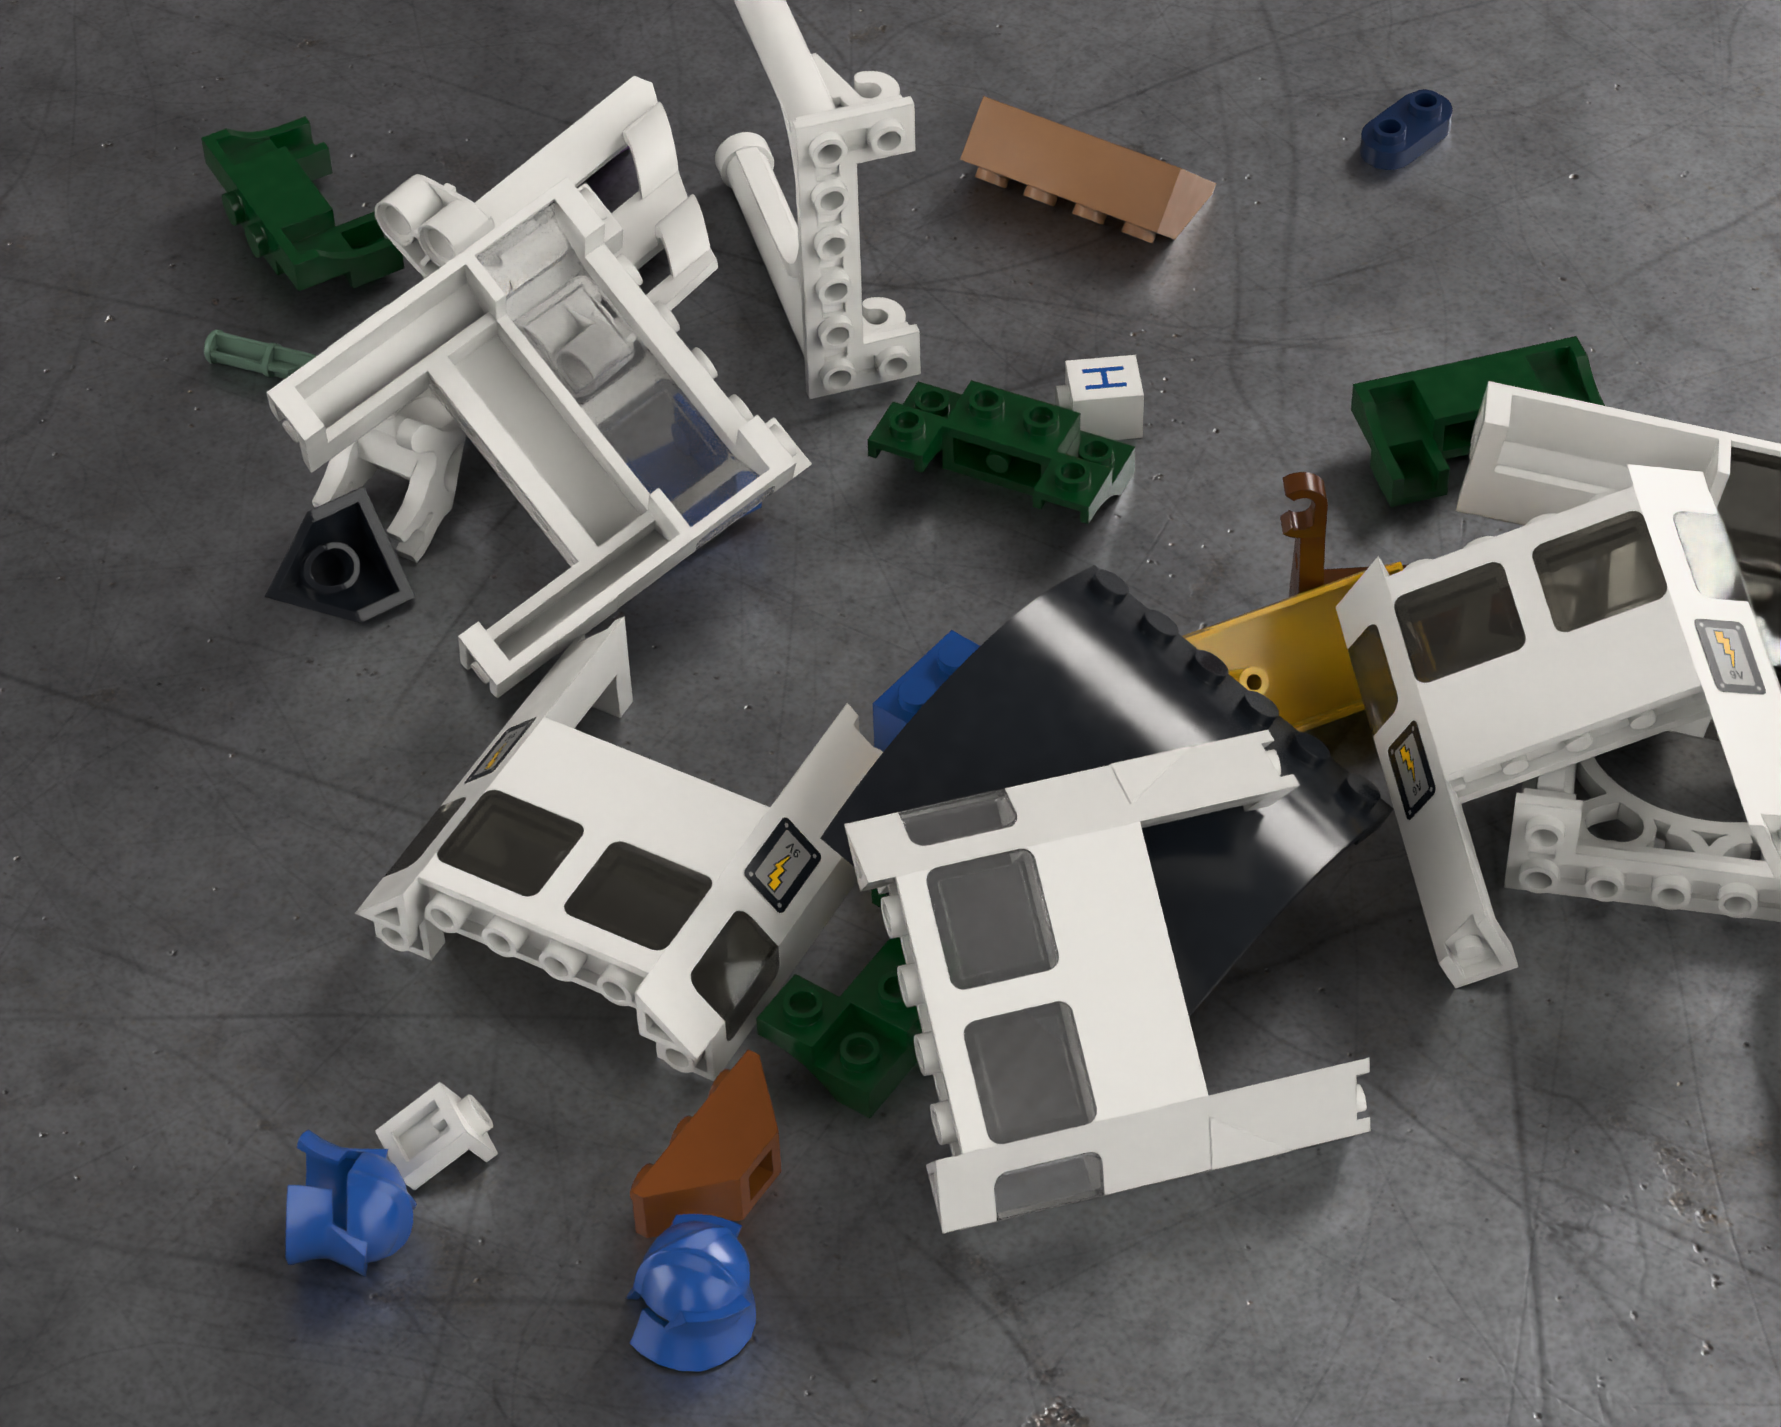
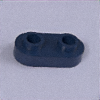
(1406, 130)

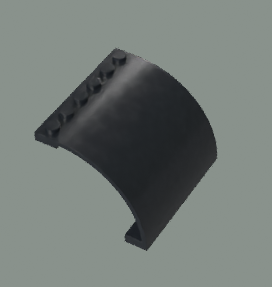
(1105, 681)

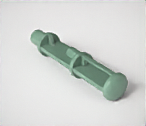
(254, 355)

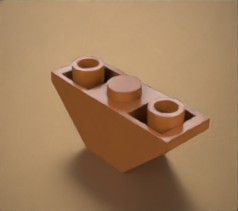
(715, 1159)

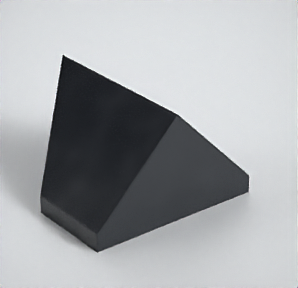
(342, 562)

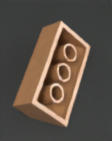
(1084, 170)

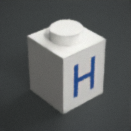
(1106, 395)

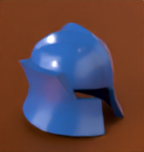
(350, 1207)
(701, 1285)

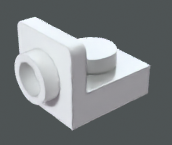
(436, 1133)

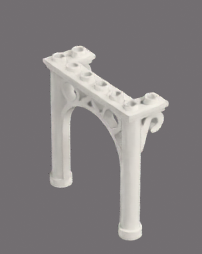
(819, 260)
(1698, 870)

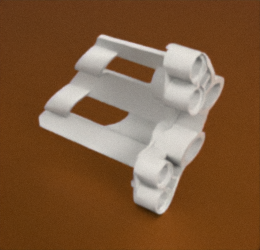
(436, 223)

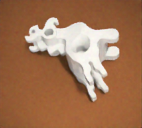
(415, 444)

